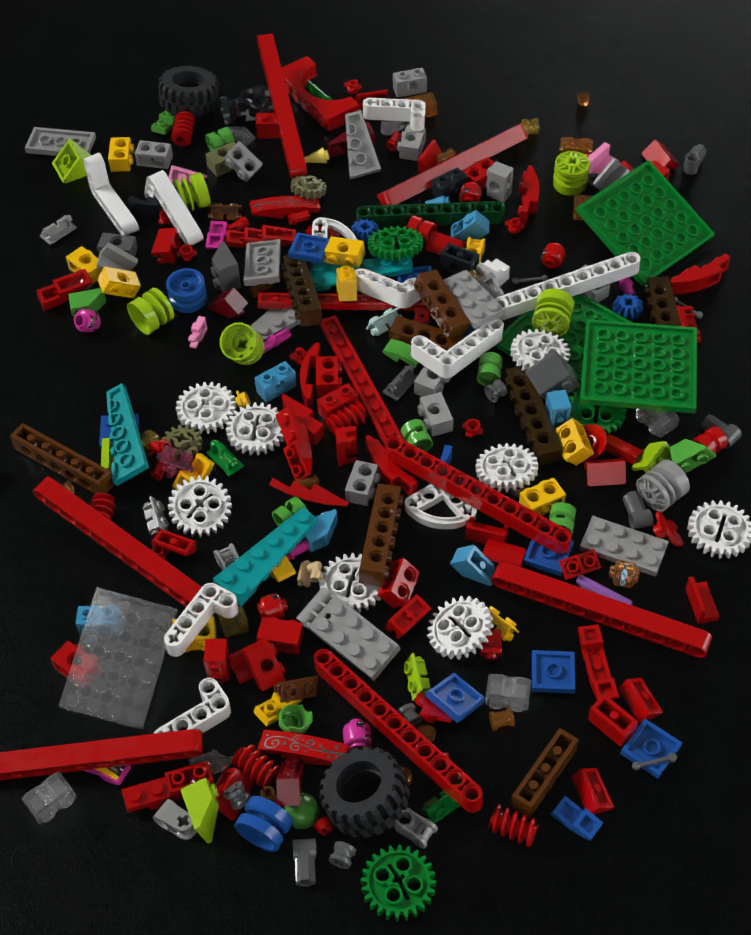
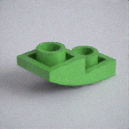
(164, 124)
(399, 350)

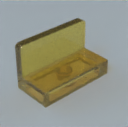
(234, 625)

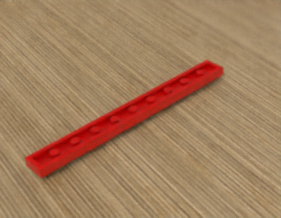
(331, 301)
(359, 379)

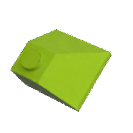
(70, 162)
(202, 807)

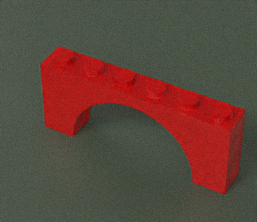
(327, 112)

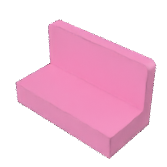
(600, 158)
(178, 173)

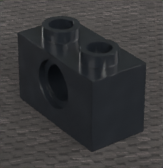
(448, 184)
(457, 259)

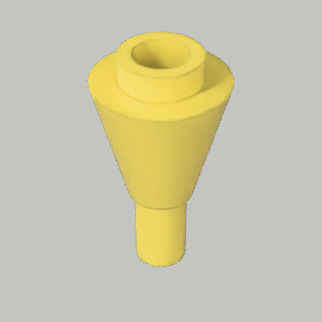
(319, 156)

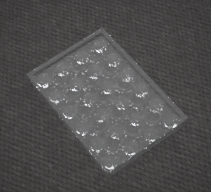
(118, 658)

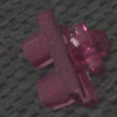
(167, 457)

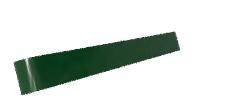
(440, 213)

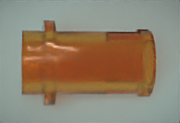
(309, 481)
(269, 794)

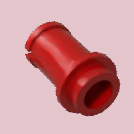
(393, 141)
(295, 218)
(238, 225)
(158, 446)
(158, 471)

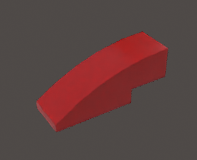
(58, 292)
(305, 415)

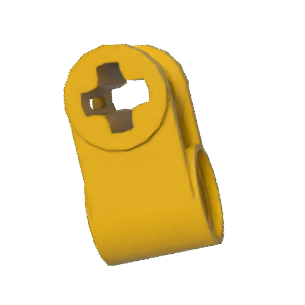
(476, 246)

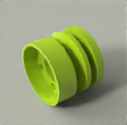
(571, 173)
(193, 192)
(150, 311)
(553, 311)
(232, 344)

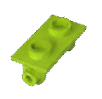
(415, 668)

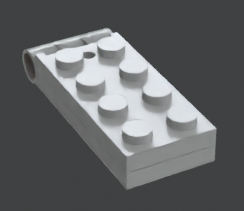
(348, 633)

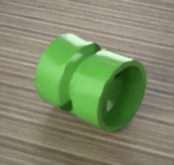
(219, 139)
(489, 368)
(417, 435)
(283, 513)
(563, 515)

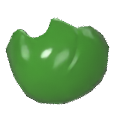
(295, 719)
(306, 814)

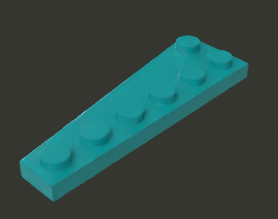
(324, 274)
(127, 447)
(254, 566)

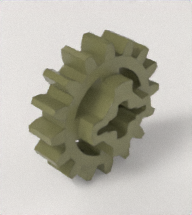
(308, 187)
(182, 440)

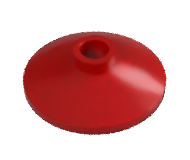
(598, 436)

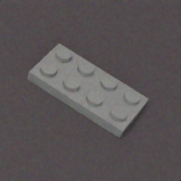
(51, 141)
(262, 262)
(474, 299)
(623, 543)

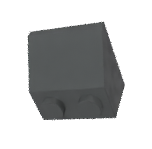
(225, 269)
(553, 374)

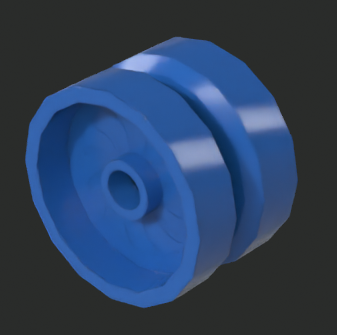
(186, 290)
(263, 823)

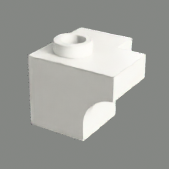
(497, 267)

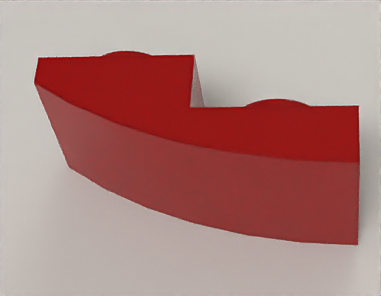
(579, 564)

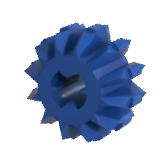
(363, 229)
(628, 307)

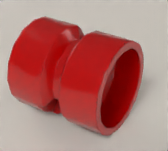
(422, 227)
(713, 439)

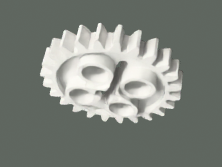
(534, 346)
(206, 407)
(244, 423)
(507, 467)
(187, 495)
(738, 533)
(335, 578)
(469, 615)

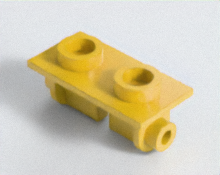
(507, 625)

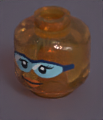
(624, 573)

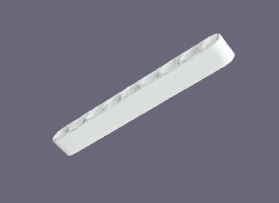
(572, 283)

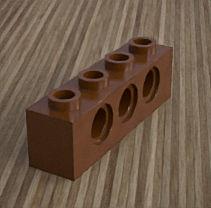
(441, 304)
(406, 329)
(544, 773)

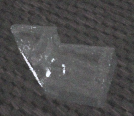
(242, 134)
(216, 761)

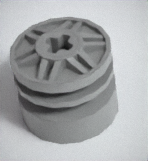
(663, 485)

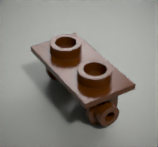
(218, 211)
(297, 689)

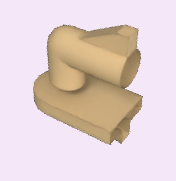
(309, 572)

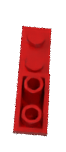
(529, 194)
(698, 278)
(298, 443)
(390, 472)
(156, 792)

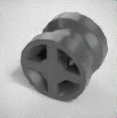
(495, 390)
(409, 713)
(237, 795)
(342, 855)

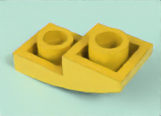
(270, 709)

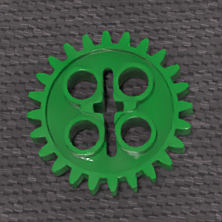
(383, 243)
(614, 414)
(379, 891)

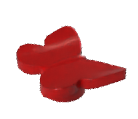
(667, 528)
(430, 711)

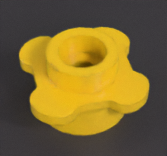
(242, 399)

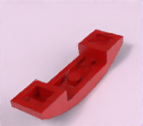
(308, 362)
(596, 663)

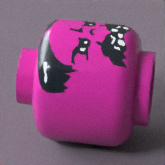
(87, 320)
(357, 734)

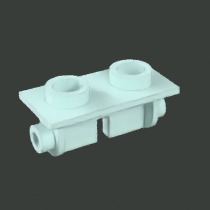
(378, 324)

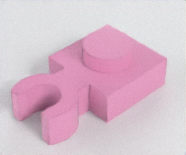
(198, 331)

